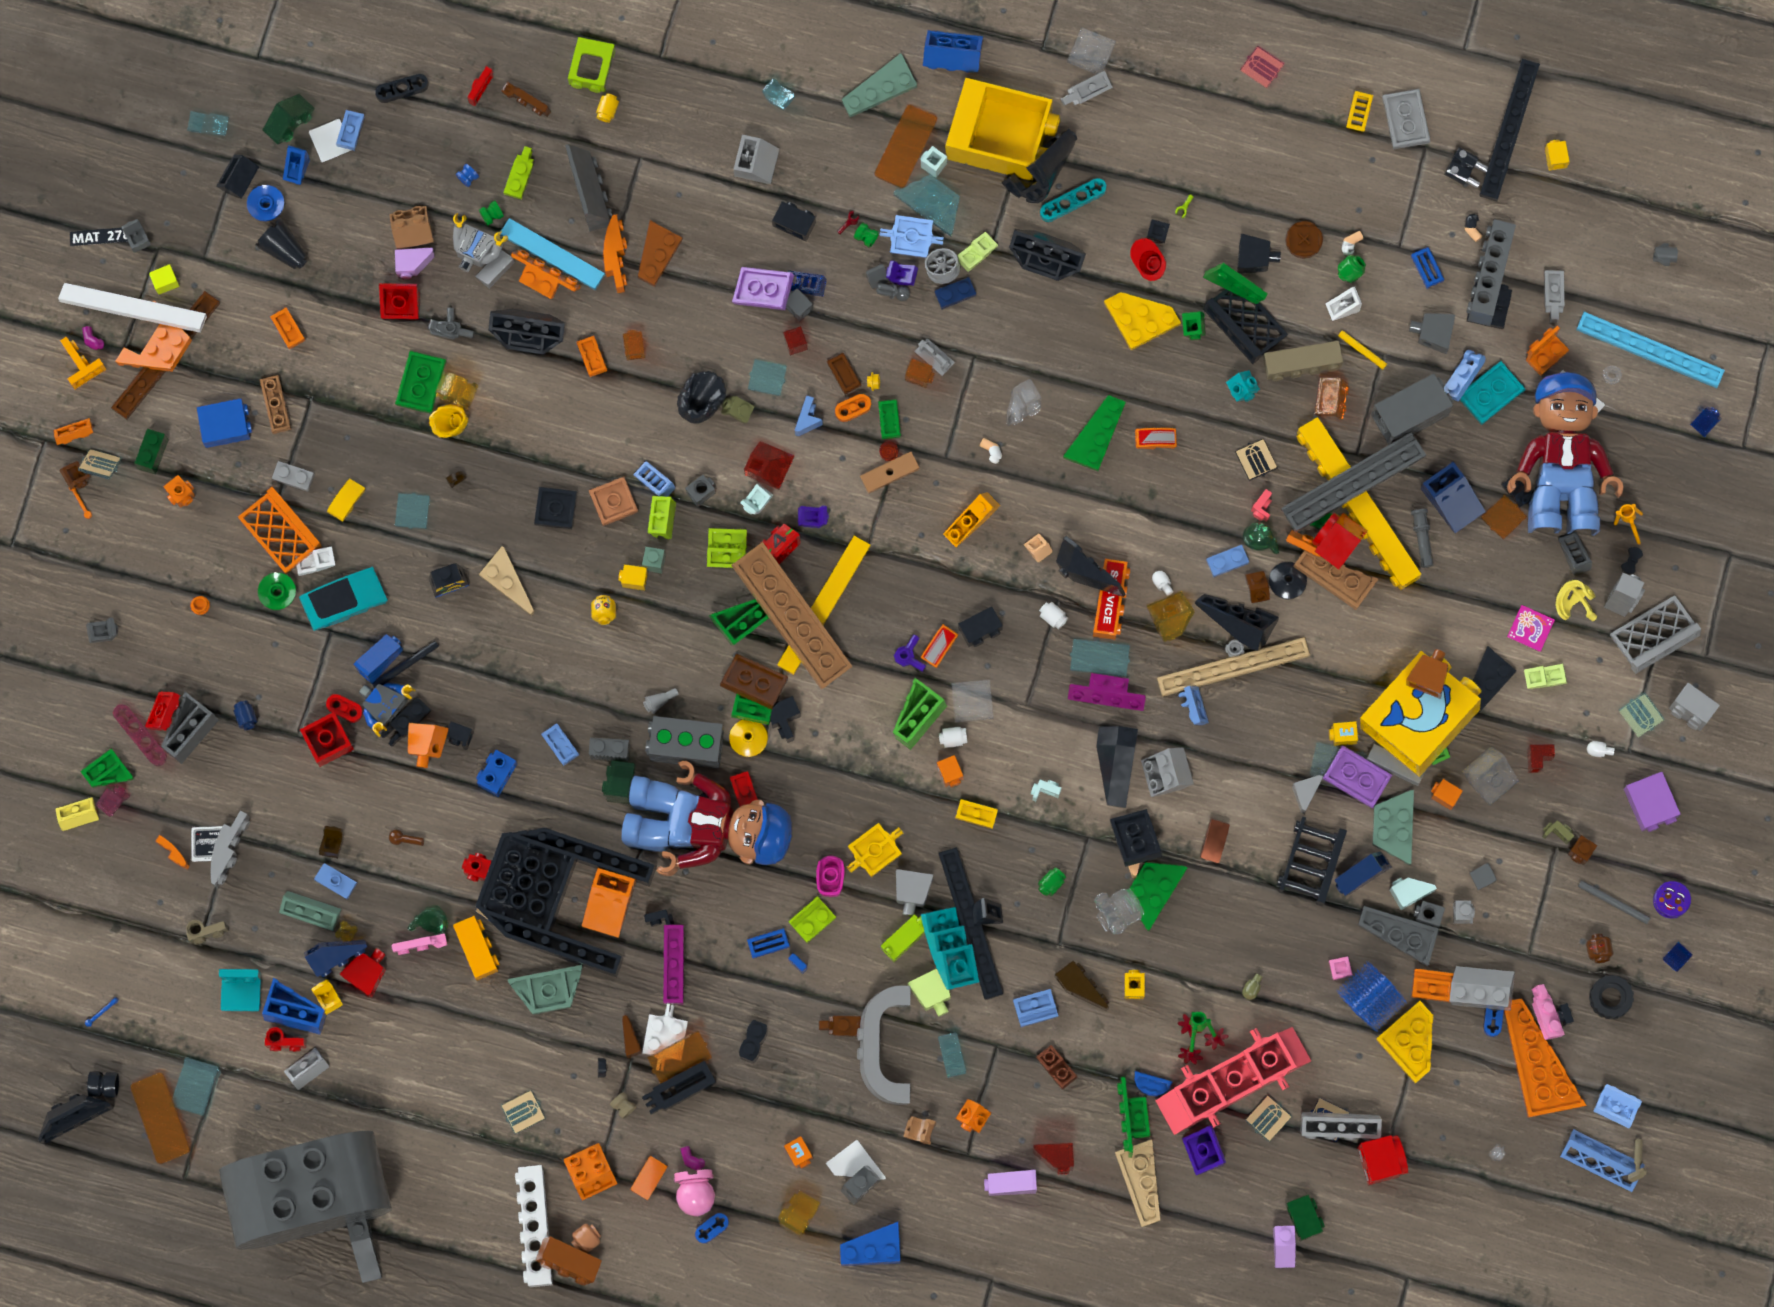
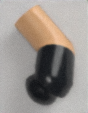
(1470, 227)

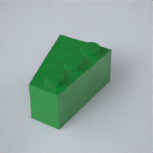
(739, 620)

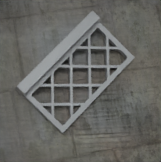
(1667, 645)

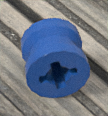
(467, 175)

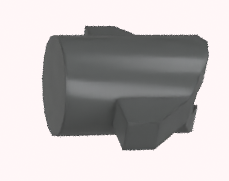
(1665, 254)

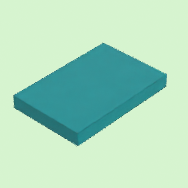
(1491, 393)

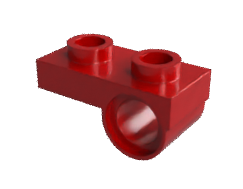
(293, 1044)

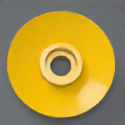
(749, 747)

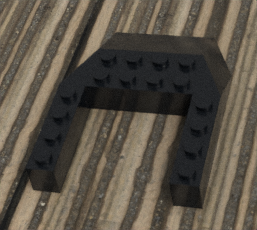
(530, 883)

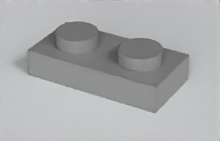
(293, 476)

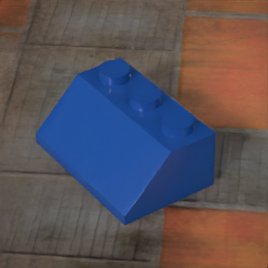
(952, 51)

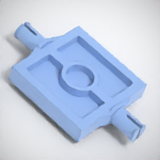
(911, 236)

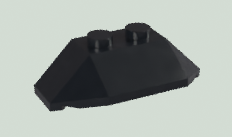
(1046, 254)
(526, 330)
(71, 1115)

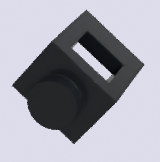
(459, 734)

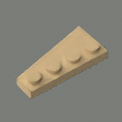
(1141, 1181)

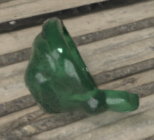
(1260, 537)
(430, 919)

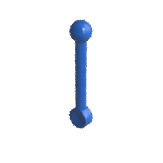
(89, 1022)

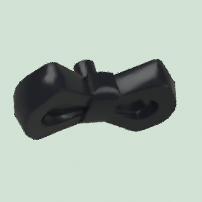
(1634, 555)

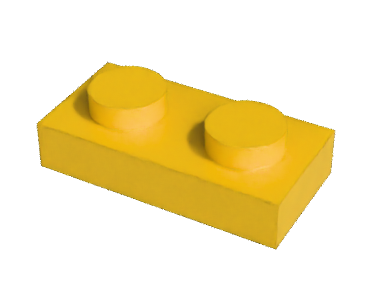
(976, 814)

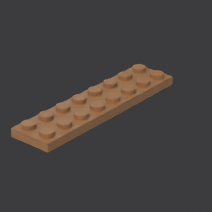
(791, 615)

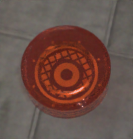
(888, 451)

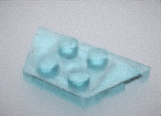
(931, 201)

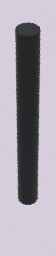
(406, 664)

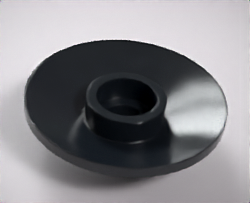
(1285, 589)

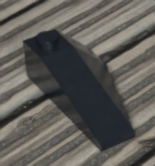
(1085, 570)
(1245, 625)

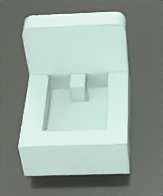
(756, 499)
(1050, 788)

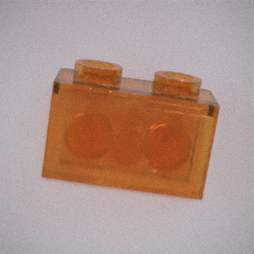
(1331, 397)

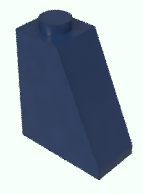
(1362, 873)

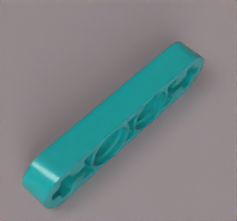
(1074, 202)

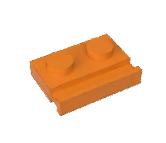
(1432, 985)

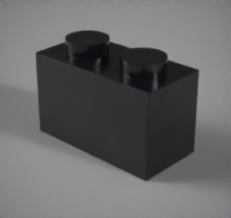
(794, 221)
(980, 627)

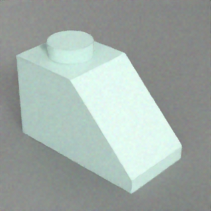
(1410, 891)

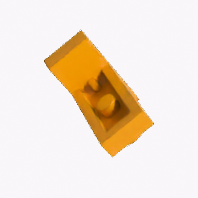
(87, 370)

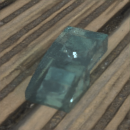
(207, 124)
(952, 1055)

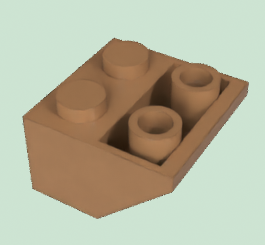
(411, 227)

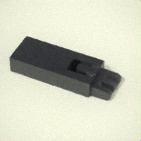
(686, 1085)

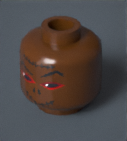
(1599, 948)

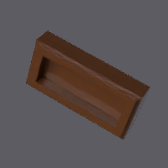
(843, 373)

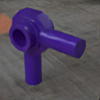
(905, 657)

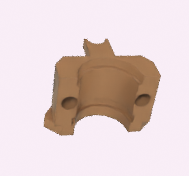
(919, 1130)

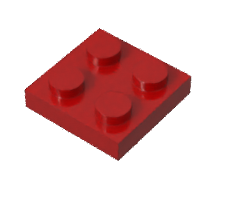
(162, 711)

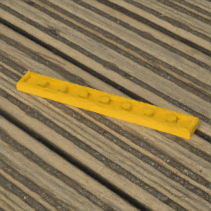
(830, 593)

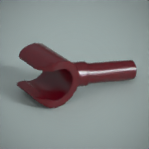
(850, 221)

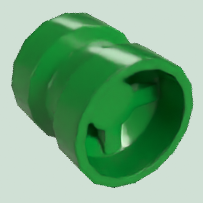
(490, 213)
(866, 235)

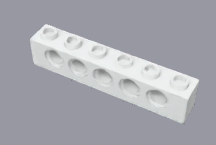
(525, 1175)

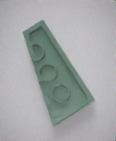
(880, 87)

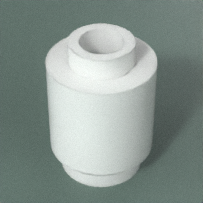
(1053, 615)
(953, 737)

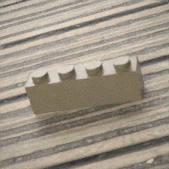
(1303, 360)

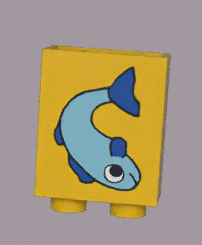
(1417, 724)

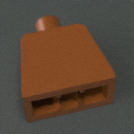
(1429, 674)

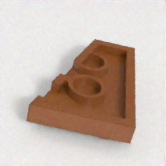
(657, 252)

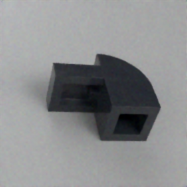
(782, 714)

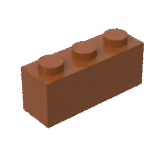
(568, 1261)

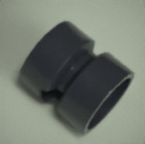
(106, 1084)

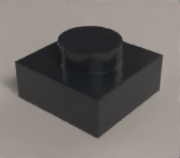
(1158, 231)
(1564, 1014)

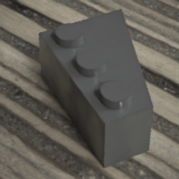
(188, 728)

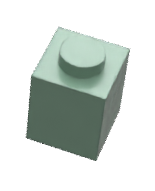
(654, 559)

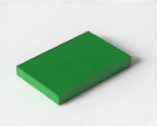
(420, 382)

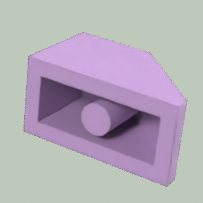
(412, 261)
(1284, 1246)

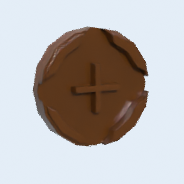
(1304, 239)

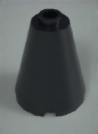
(282, 245)

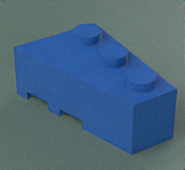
(292, 1010)
(872, 1248)

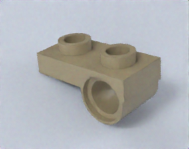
(216, 931)

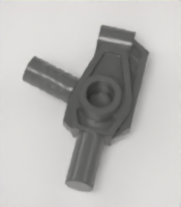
(449, 329)

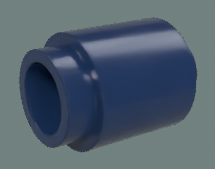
(245, 715)

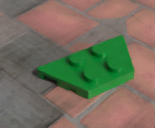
(1154, 887)

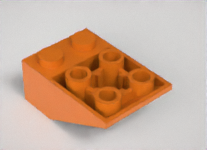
(608, 902)

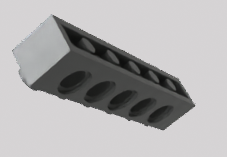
(1483, 312)

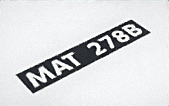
(97, 236)

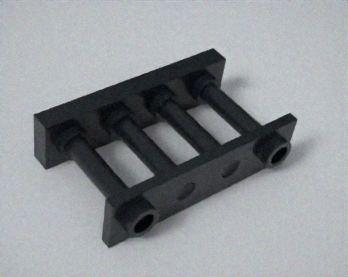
(1325, 874)

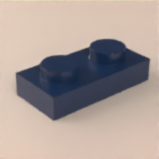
(955, 293)

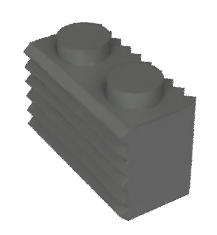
(609, 749)

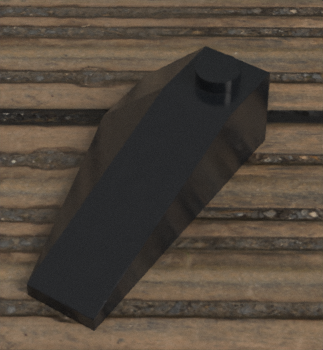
(1116, 756)

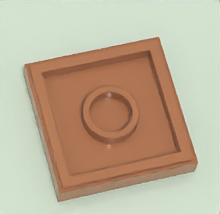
(613, 501)

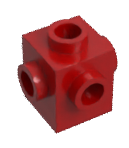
(473, 861)

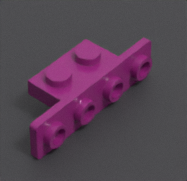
(1107, 691)

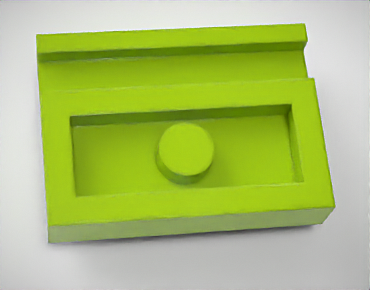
(812, 919)

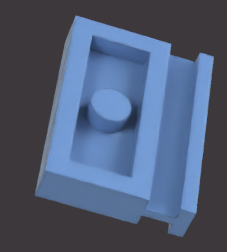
(1035, 1008)

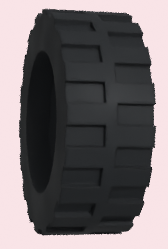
(1611, 982)

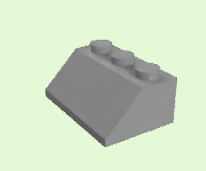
(1482, 988)

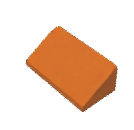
(648, 1178)

